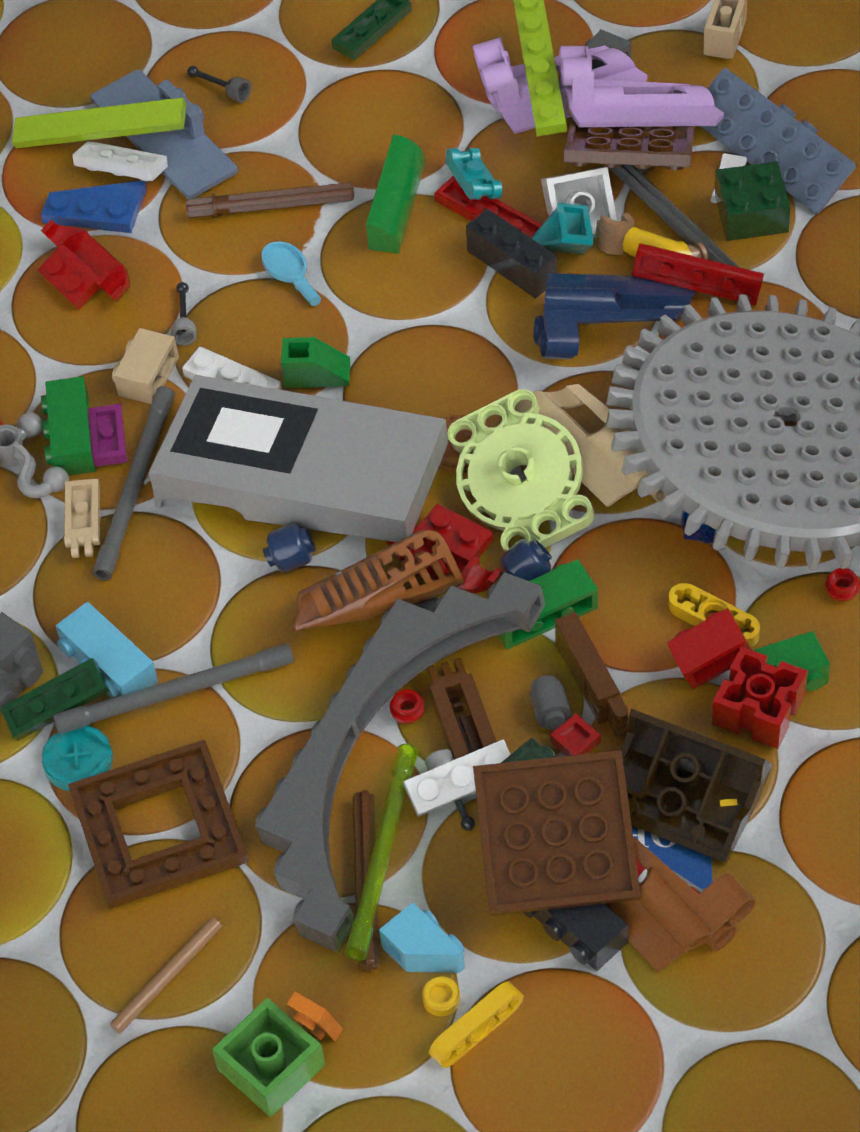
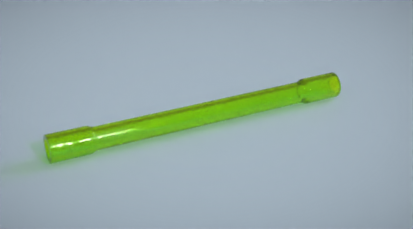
(362, 927)

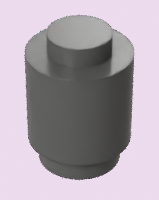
(549, 702)

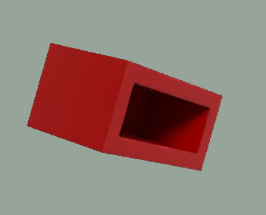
(708, 647)

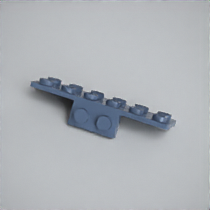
(770, 133)
(192, 157)

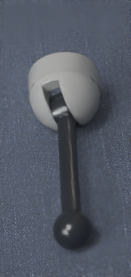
(187, 328)
(440, 758)

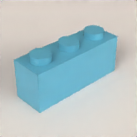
(90, 635)

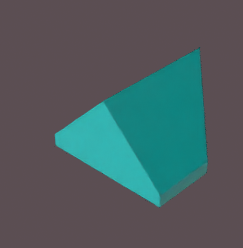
(566, 230)

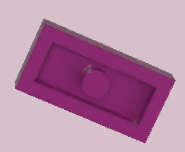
(107, 435)

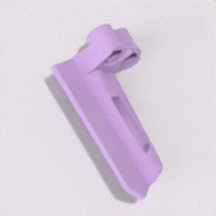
(508, 86)
(629, 102)

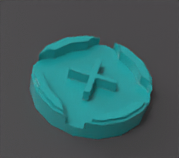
(76, 756)

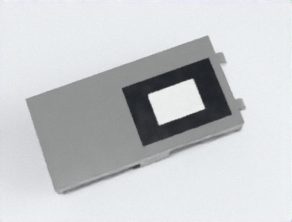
(299, 459)

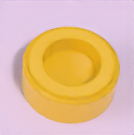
(441, 996)

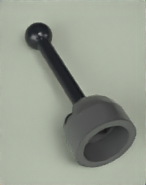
(236, 88)

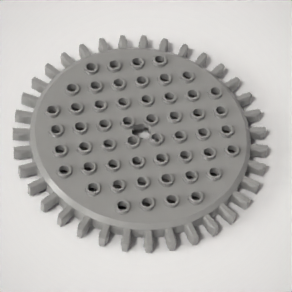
(726, 427)

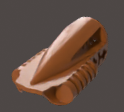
(365, 590)

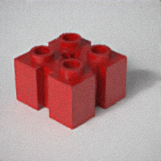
(759, 697)

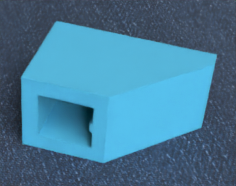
(420, 944)

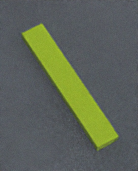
(99, 123)

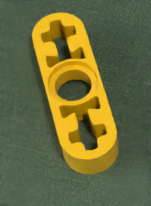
(706, 602)
(476, 1024)

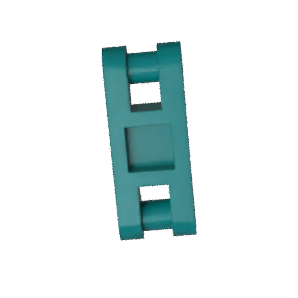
(472, 174)

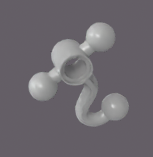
(14, 453)

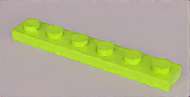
(540, 67)

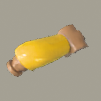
(622, 237)

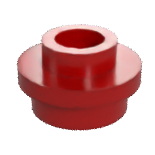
(842, 577)
(404, 699)

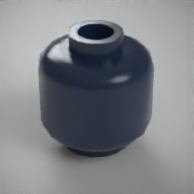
(289, 547)
(526, 560)

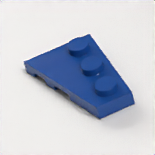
(97, 207)

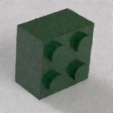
(752, 201)

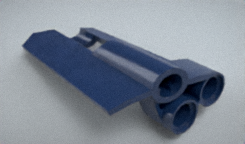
(600, 299)

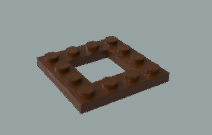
(129, 879)

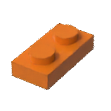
(314, 1018)

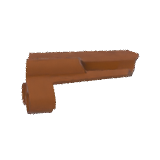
(675, 917)

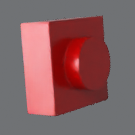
(575, 737)

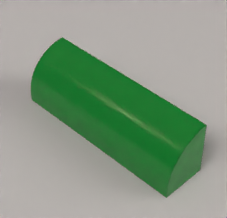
(395, 195)

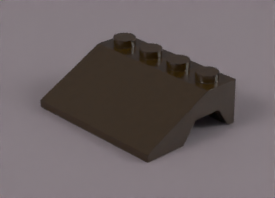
(679, 782)

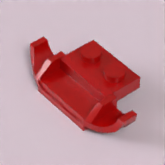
(81, 266)
(466, 543)

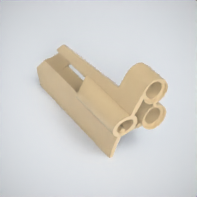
(600, 465)

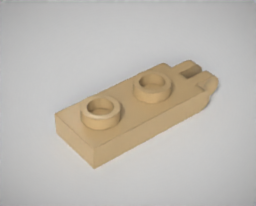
(82, 516)

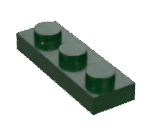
(370, 27)
(60, 694)

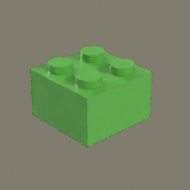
(269, 1057)

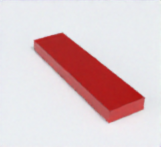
(454, 198)
(696, 273)

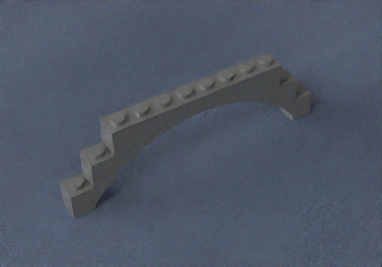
(401, 648)

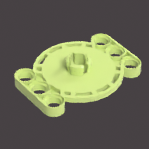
(496, 451)

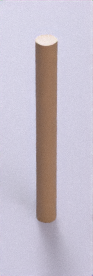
(165, 975)

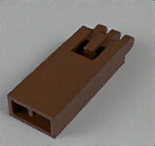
(590, 673)
(468, 732)

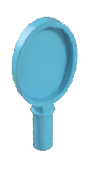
(289, 265)

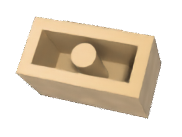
(724, 28)
(145, 365)

